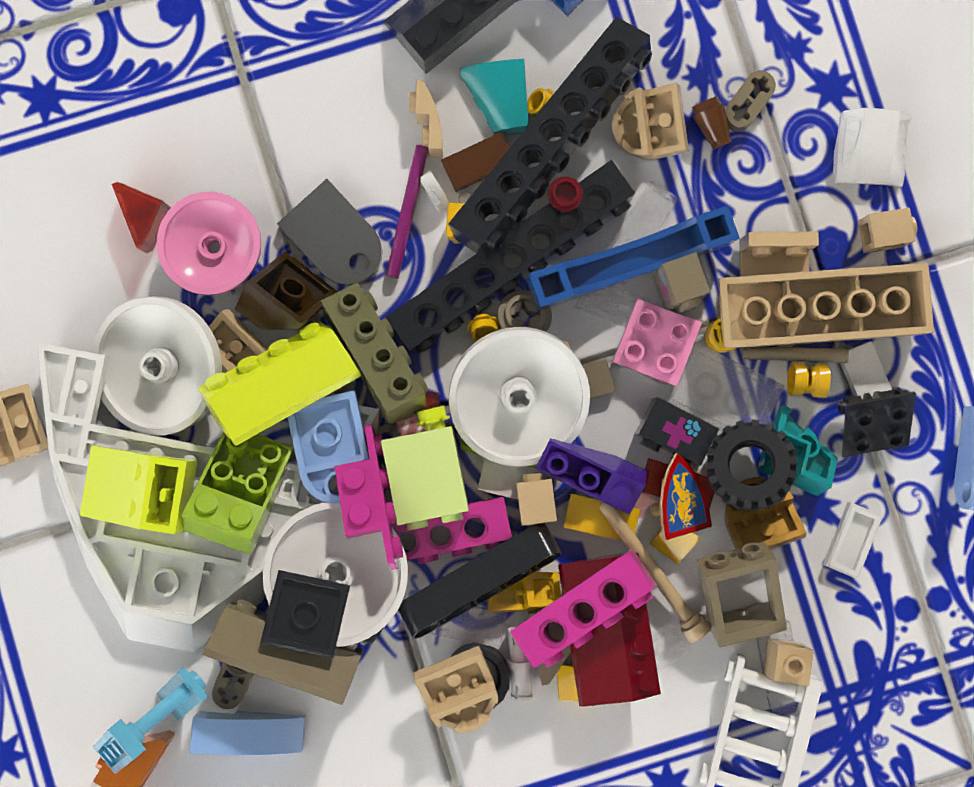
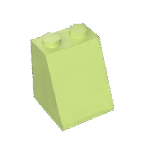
(425, 477)

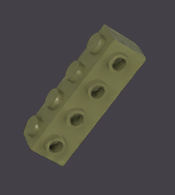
(375, 354)

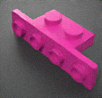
(364, 499)

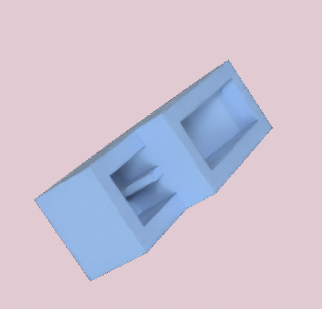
(246, 733)

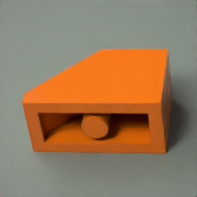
(137, 771)

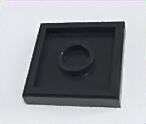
(305, 614)

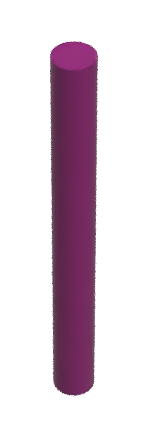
(407, 212)

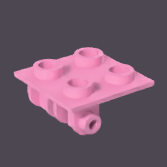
(657, 342)

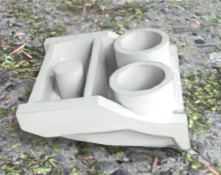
(871, 147)

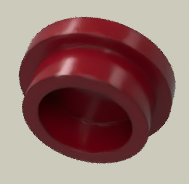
(565, 194)

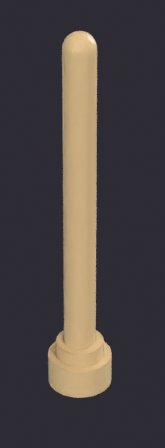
(693, 624)

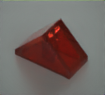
(142, 215)

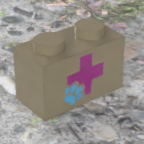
(681, 283)

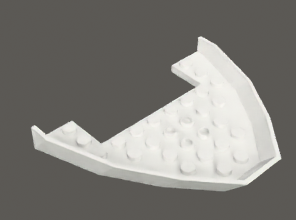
(156, 583)

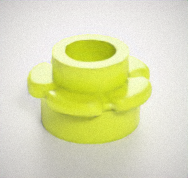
(432, 418)

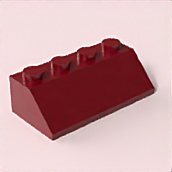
(618, 660)

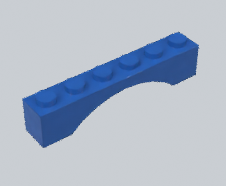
(625, 262)

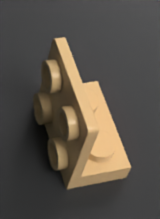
(776, 252)

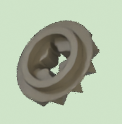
(511, 306)

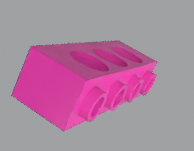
(496, 531)
(534, 633)

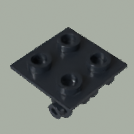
(876, 421)

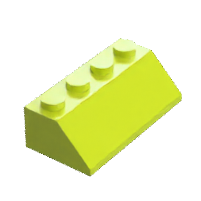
(278, 382)

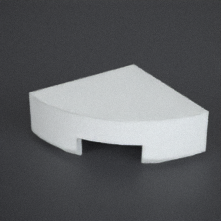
(434, 191)

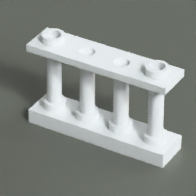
(796, 727)

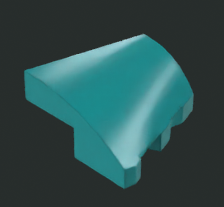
(499, 93)
(815, 461)

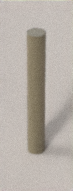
(796, 354)

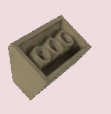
(238, 643)

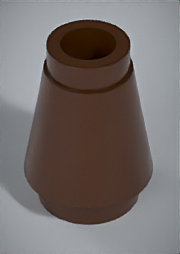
(712, 121)

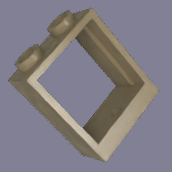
(749, 621)

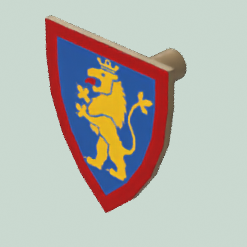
(682, 501)

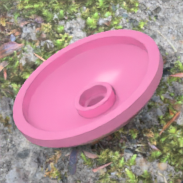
(191, 230)

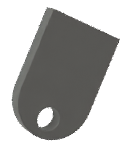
(333, 234)

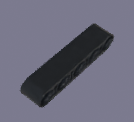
(479, 580)

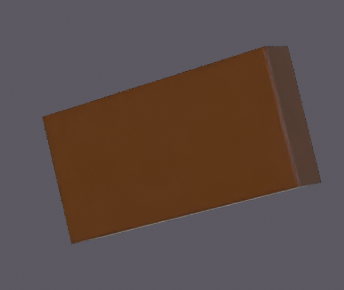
(475, 161)

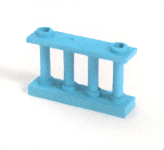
(123, 742)

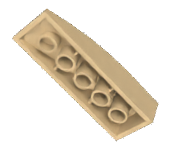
(826, 306)

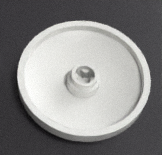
(156, 364)
(517, 394)
(317, 547)

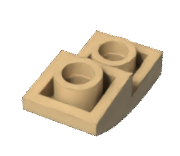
(426, 113)

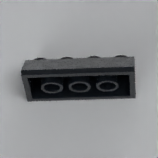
(439, 27)

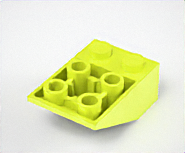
(137, 489)

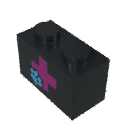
(675, 431)

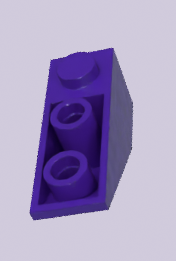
(594, 473)

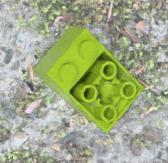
(237, 492)

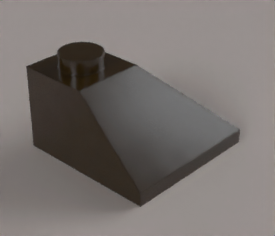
(283, 295)

